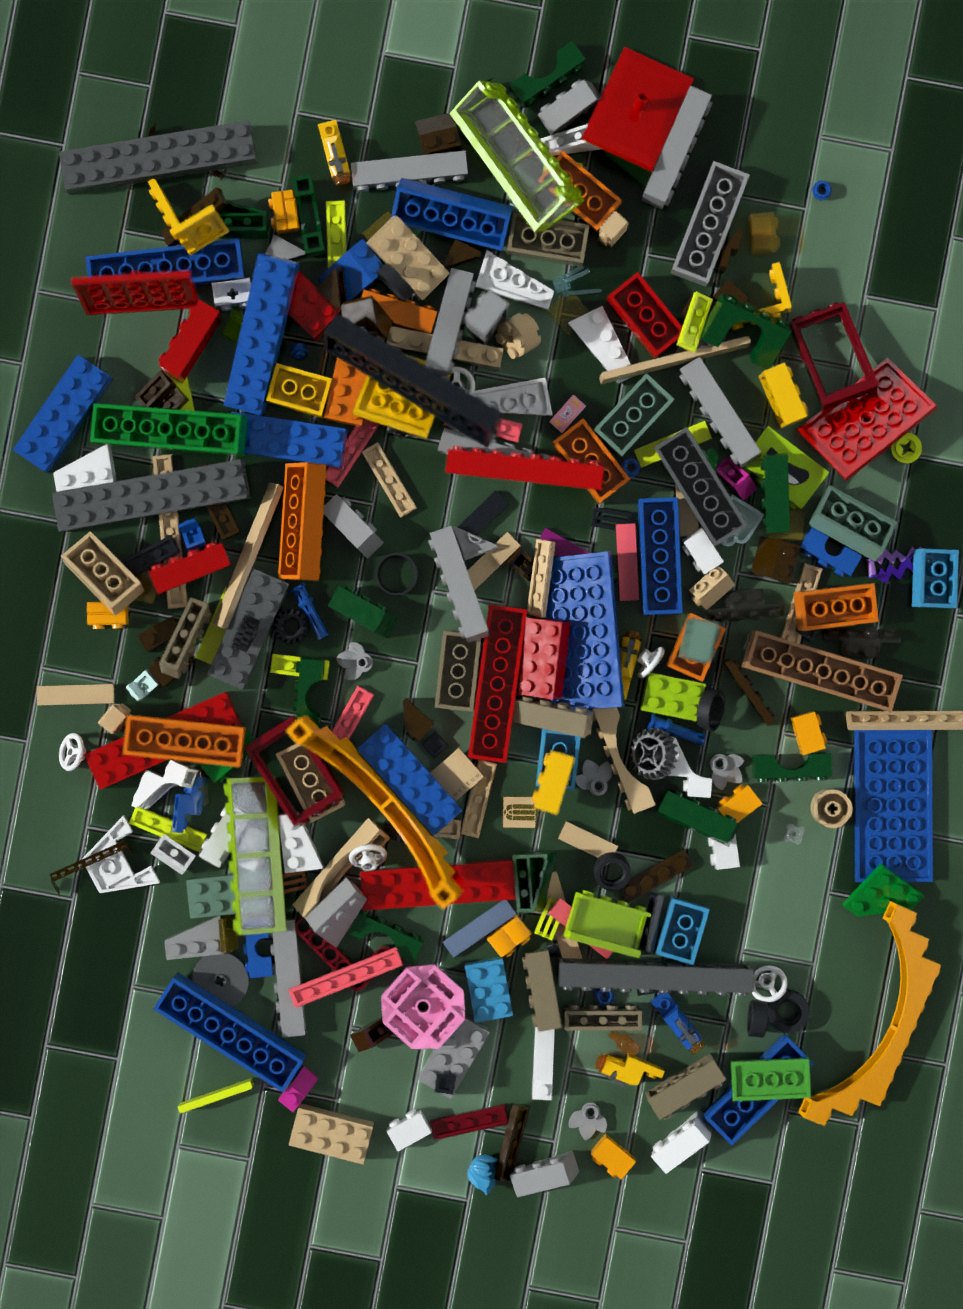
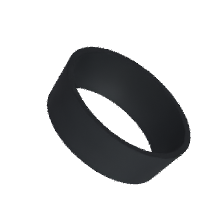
(395, 282)
(395, 555)
(711, 709)

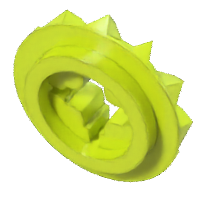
(915, 446)

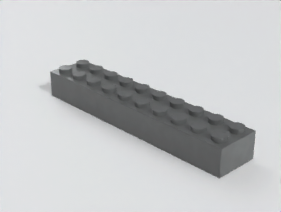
(158, 157)
(151, 495)
(655, 976)

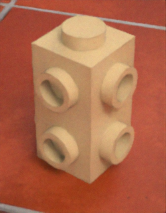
(711, 588)

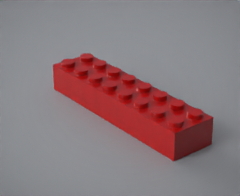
(525, 469)
(497, 684)
(111, 765)
(409, 888)

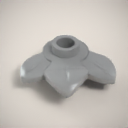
(352, 661)
(728, 771)
(592, 774)
(588, 1123)

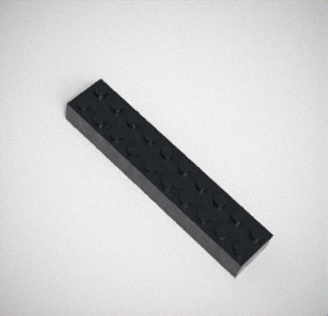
(412, 380)

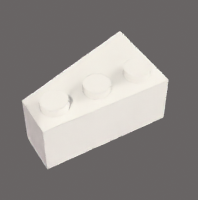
(87, 471)
(216, 847)
(297, 847)
(682, 1142)

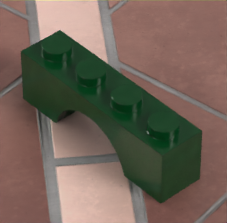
(527, 88)
(309, 216)
(310, 671)
(816, 765)
(406, 943)

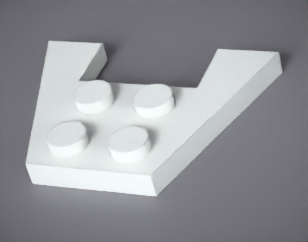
(114, 871)

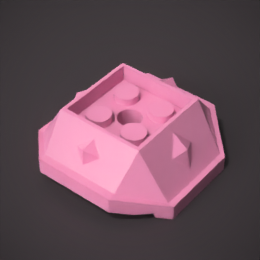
(423, 1027)

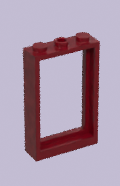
(845, 394)
(318, 808)

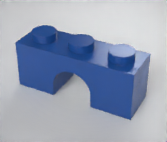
(814, 546)
(258, 964)

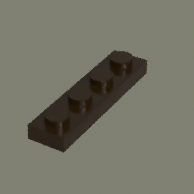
(213, 198)
(223, 519)
(745, 685)
(656, 875)
(512, 1142)

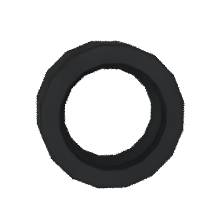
(612, 857)
(757, 1018)

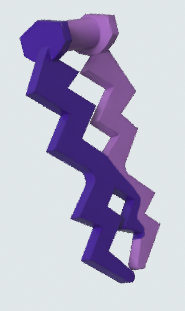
(885, 575)

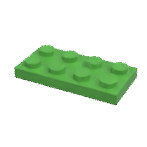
(770, 1079)

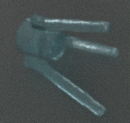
(562, 283)

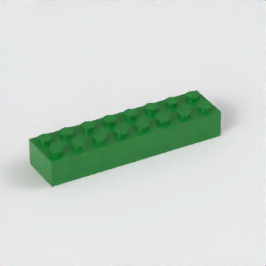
(169, 429)

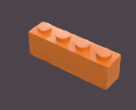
(405, 314)

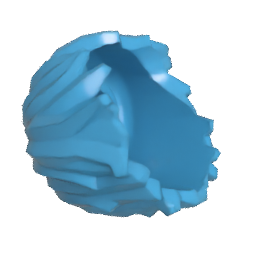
(482, 1173)

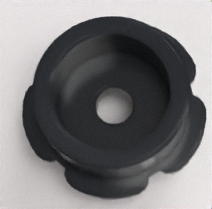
(553, 948)

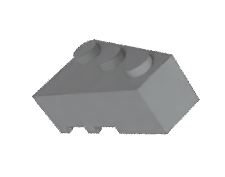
(569, 106)
(352, 525)
(337, 912)
(195, 941)
(545, 1174)

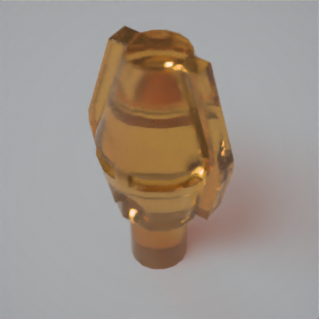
(625, 1043)

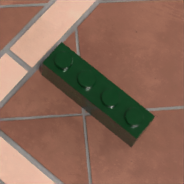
(776, 493)
(698, 818)

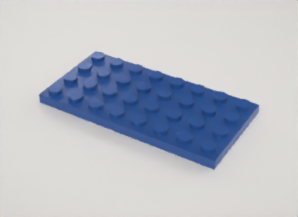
(585, 596)
(893, 803)

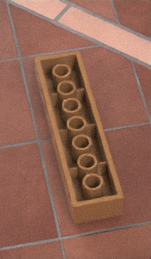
(821, 671)

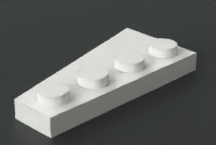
(512, 283)
(601, 339)
(519, 398)

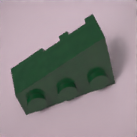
(244, 222)
(363, 611)
(532, 879)

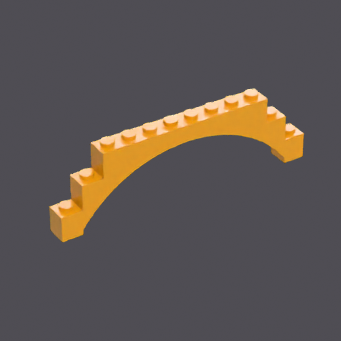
(353, 765)
(876, 1074)

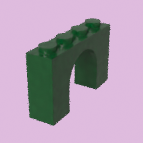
(731, 311)

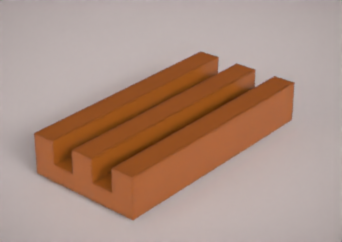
(301, 887)

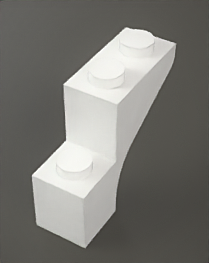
(155, 785)
(694, 785)

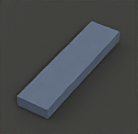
(479, 927)

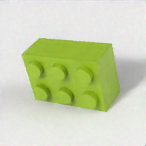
(671, 696)

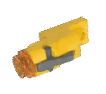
(335, 152)
(628, 654)
(626, 1072)

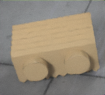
(612, 229)
(115, 718)

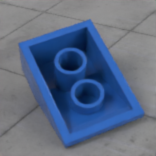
(359, 269)

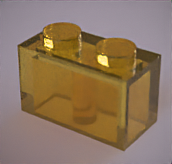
(763, 233)

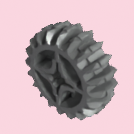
(660, 755)

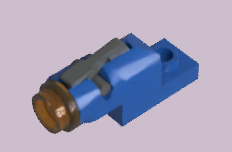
(190, 802)
(678, 1022)

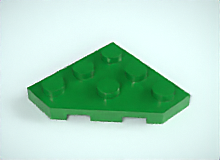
(878, 890)

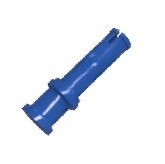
(305, 602)
(676, 730)

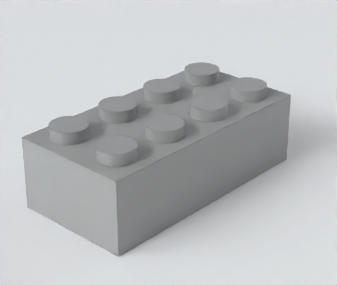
(486, 317)
(455, 1054)

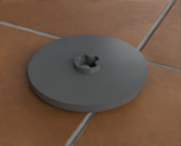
(226, 966)

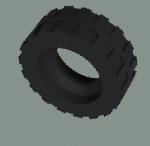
(789, 1025)

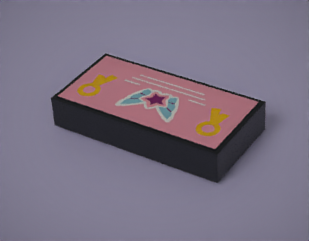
(567, 414)

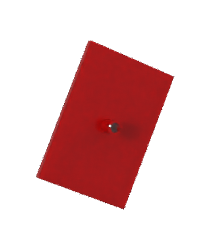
(637, 109)
(136, 292)
(867, 426)

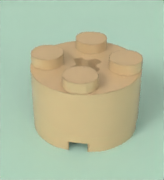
(518, 335)
(822, 801)

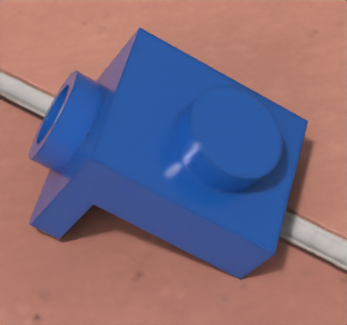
(192, 534)

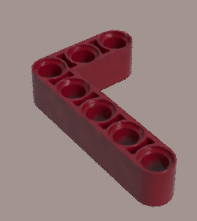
(340, 956)

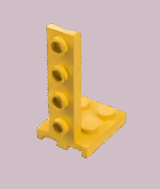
(194, 232)
(781, 295)

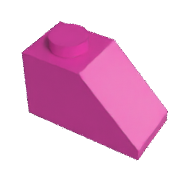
(736, 479)
(298, 1089)

